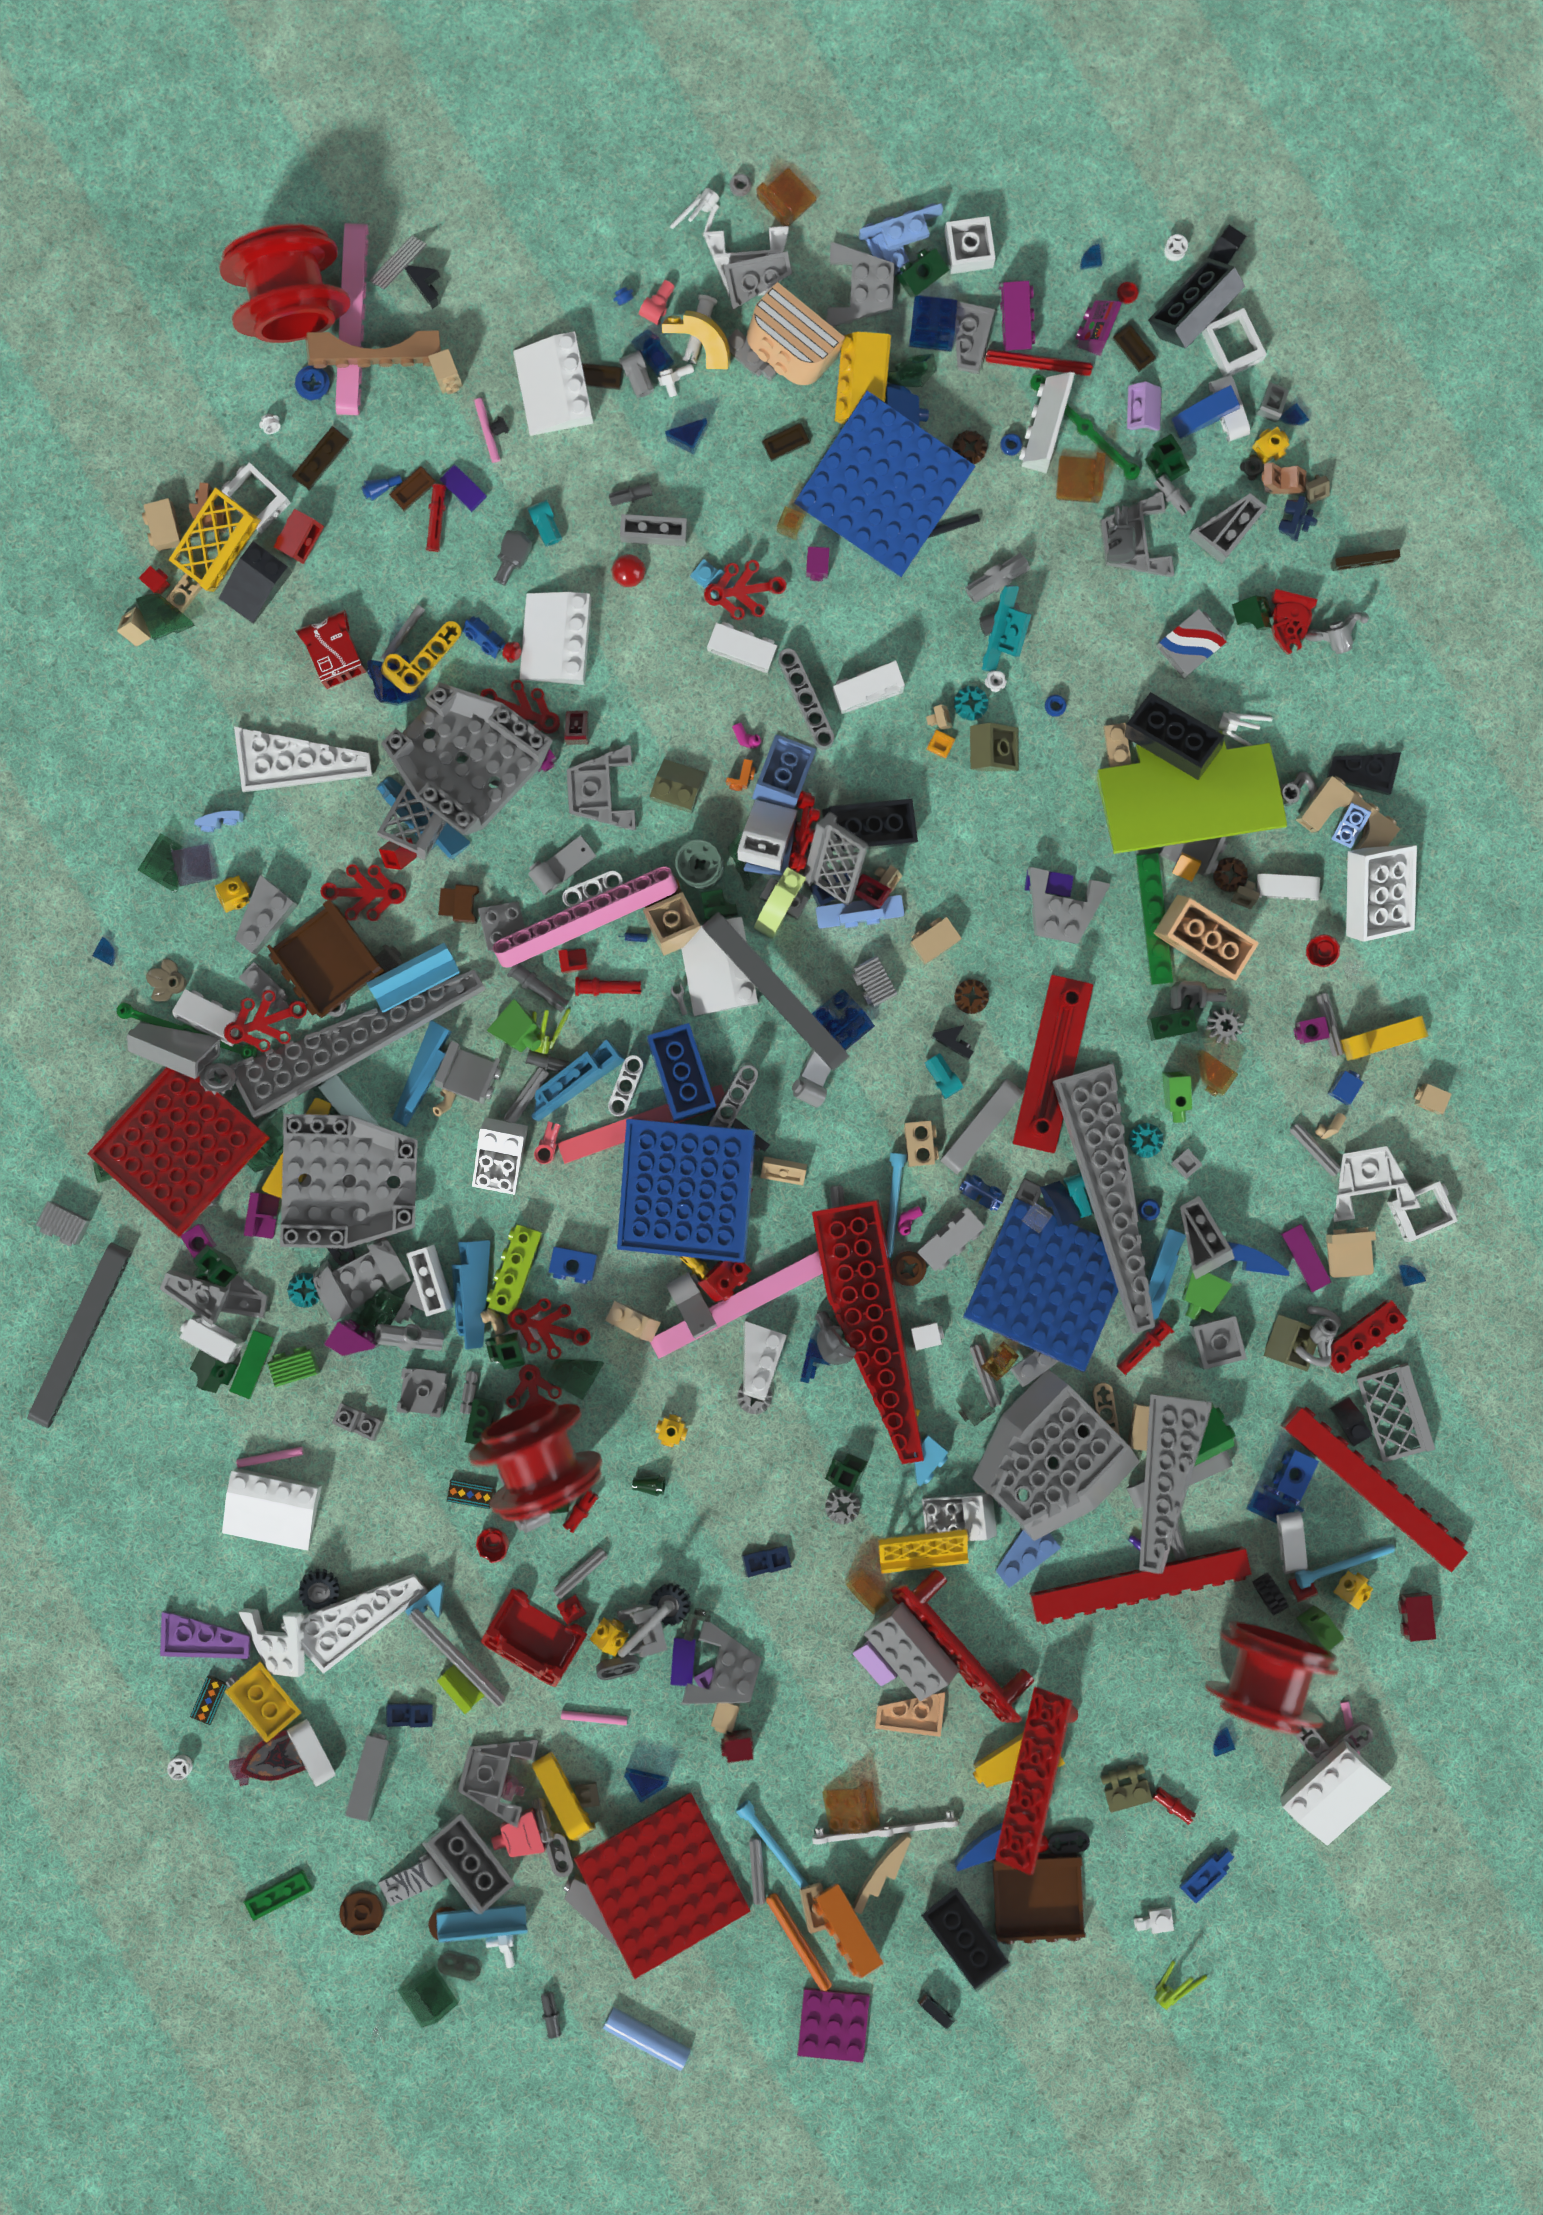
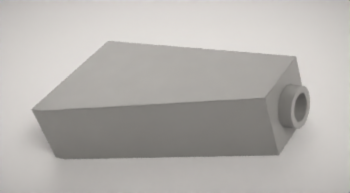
(174, 1048)
(368, 1778)
(581, 1899)

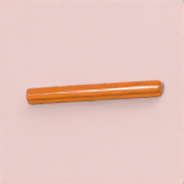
(798, 1942)

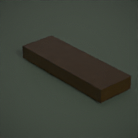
(320, 458)
(1365, 560)

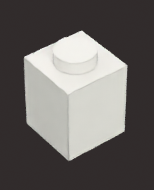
(927, 1335)

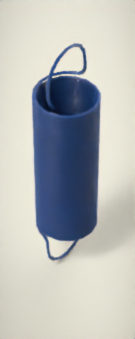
(635, 937)

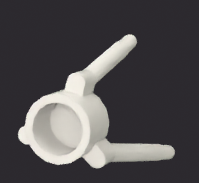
(705, 202)
(1231, 721)

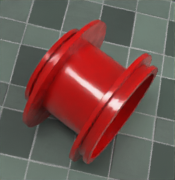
(284, 282)
(536, 1460)
(1271, 1677)

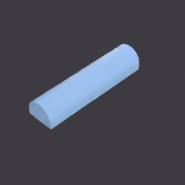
(647, 2039)

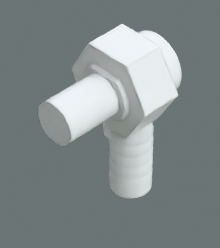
(668, 378)
(504, 1944)

